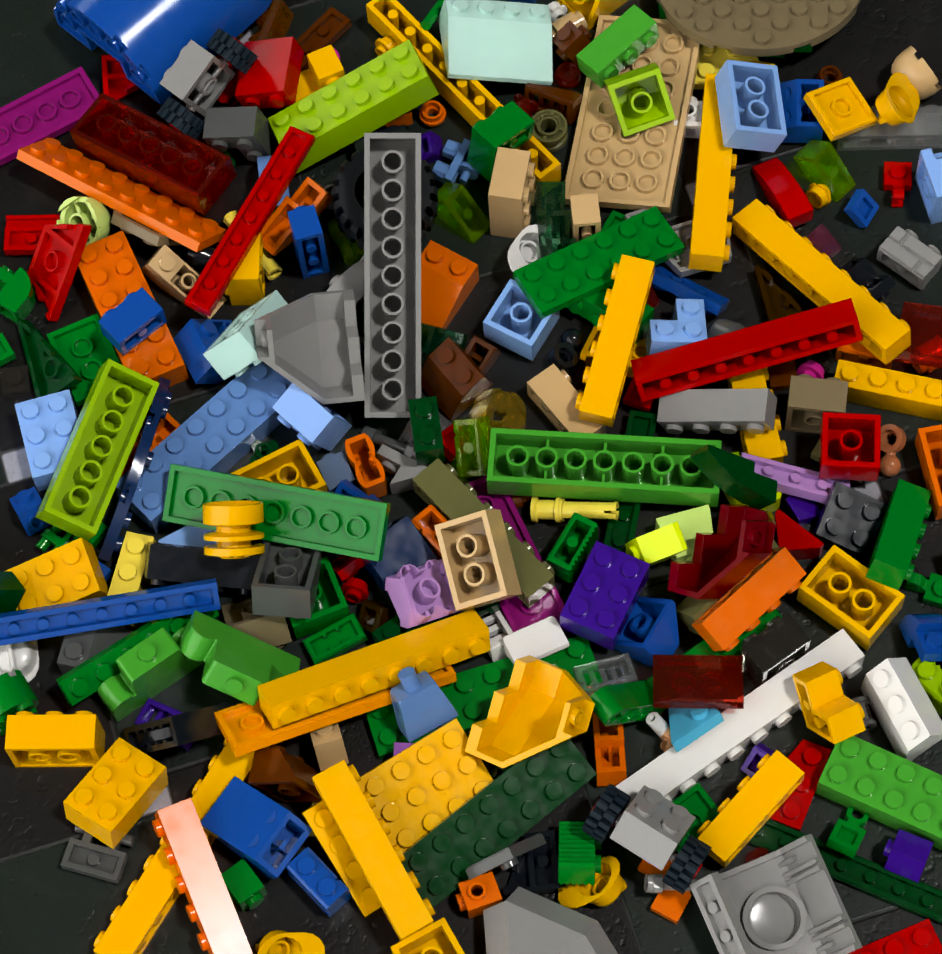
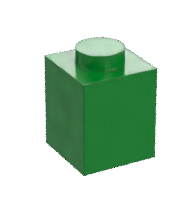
(244, 885)

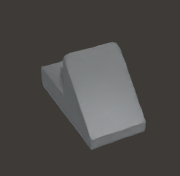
(402, 465)

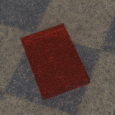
(698, 681)

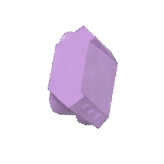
(420, 593)

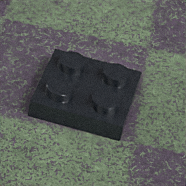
(850, 519)

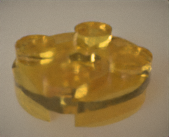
(503, 402)

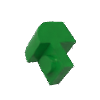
(16, 294)

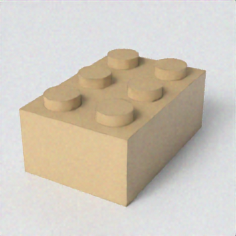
(511, 192)
(478, 559)

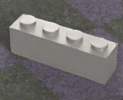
(718, 410)

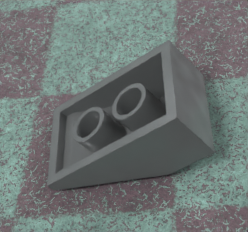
(286, 581)

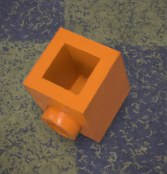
(478, 894)

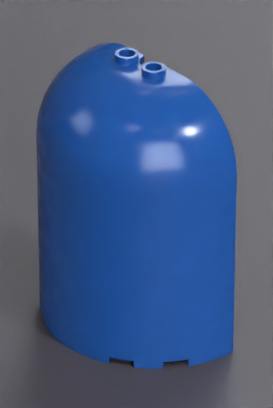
(151, 33)

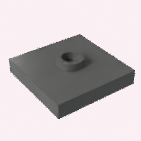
(505, 858)

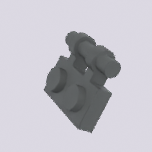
(96, 860)

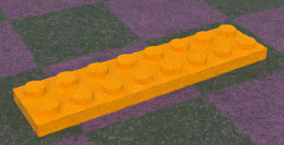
(249, 729)

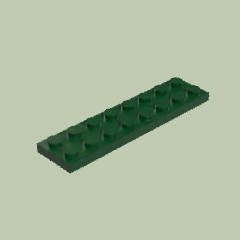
(495, 818)

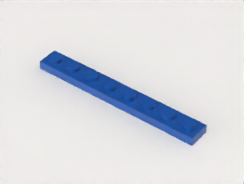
(108, 611)

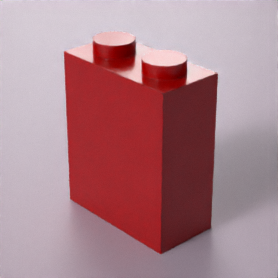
(273, 76)

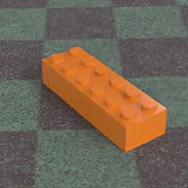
(112, 274)

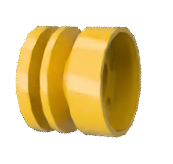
(233, 528)

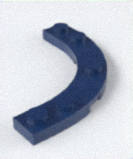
(141, 459)

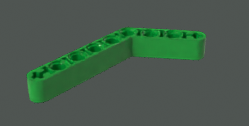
(634, 700)

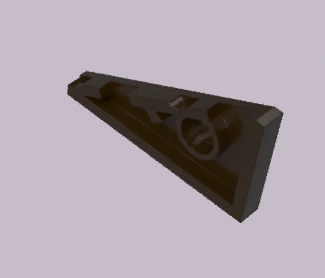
(774, 300)

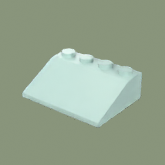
(497, 41)

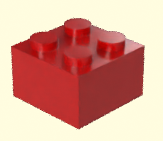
(850, 446)

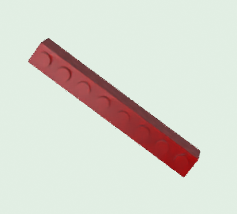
(746, 350)

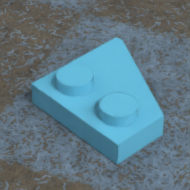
(690, 724)

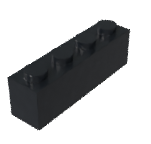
(189, 564)

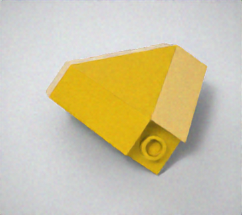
(531, 714)

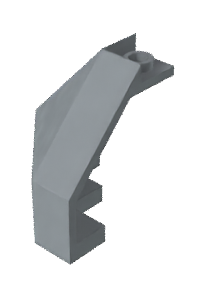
(315, 345)
(540, 926)

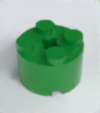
(14, 697)

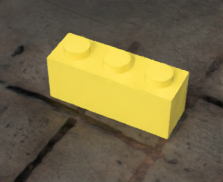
(130, 566)

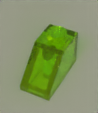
(824, 166)
(461, 212)

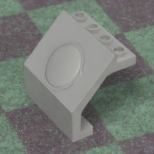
(777, 905)

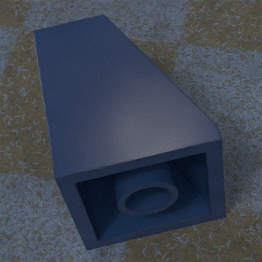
(402, 547)

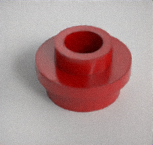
(355, 590)

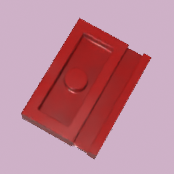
(24, 232)

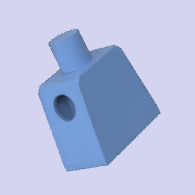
(419, 704)

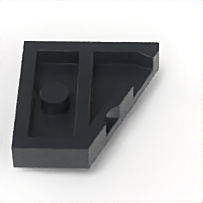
(537, 868)

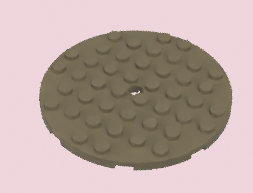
(759, 25)

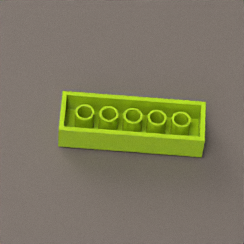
(358, 102)
(97, 450)

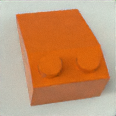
(444, 283)

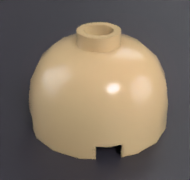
(917, 72)

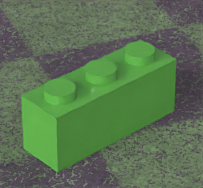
(618, 45)

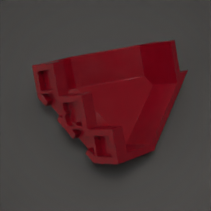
(727, 556)

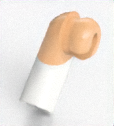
(661, 728)

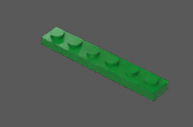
(89, 675)

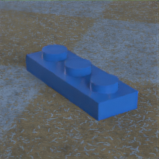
(686, 289)

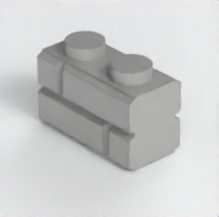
(910, 257)

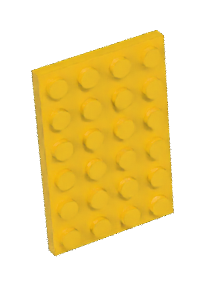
(411, 795)

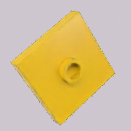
(840, 109)

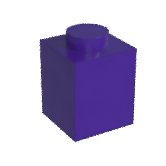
(907, 855)

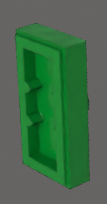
(335, 639)

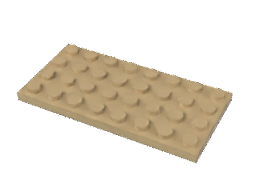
(644, 166)

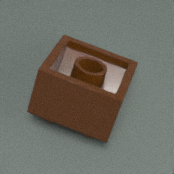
(453, 378)
(283, 776)

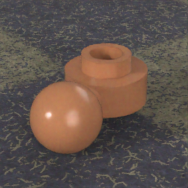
(889, 463)

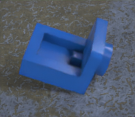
(26, 507)

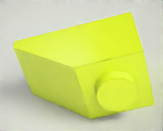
(658, 544)

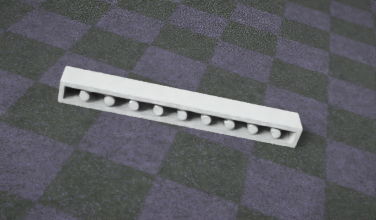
(763, 709)

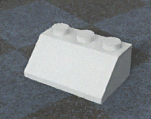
(902, 707)

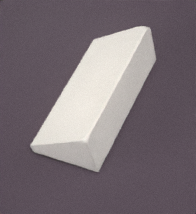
(535, 640)

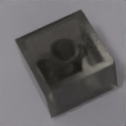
(773, 649)

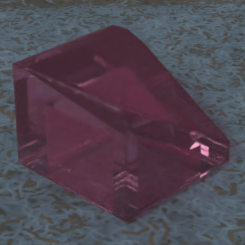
(824, 241)

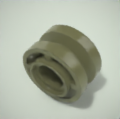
(550, 120)

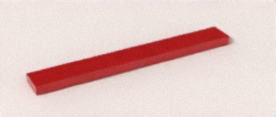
(249, 221)

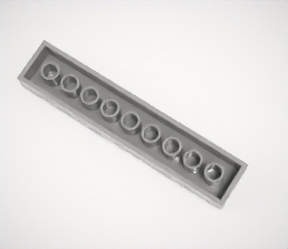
(392, 273)

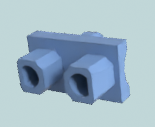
(458, 153)

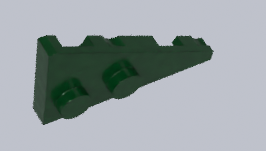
(46, 366)

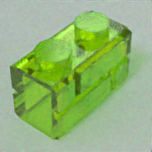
(472, 445)

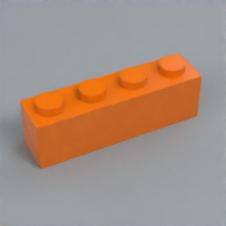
(749, 600)

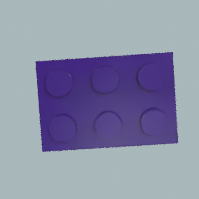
(604, 595)

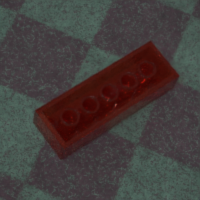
(153, 153)

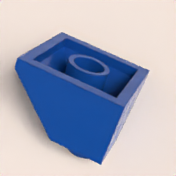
(650, 630)

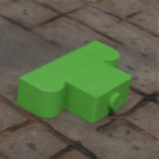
(234, 659)
(145, 673)

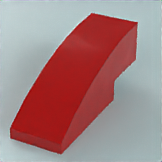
(783, 192)

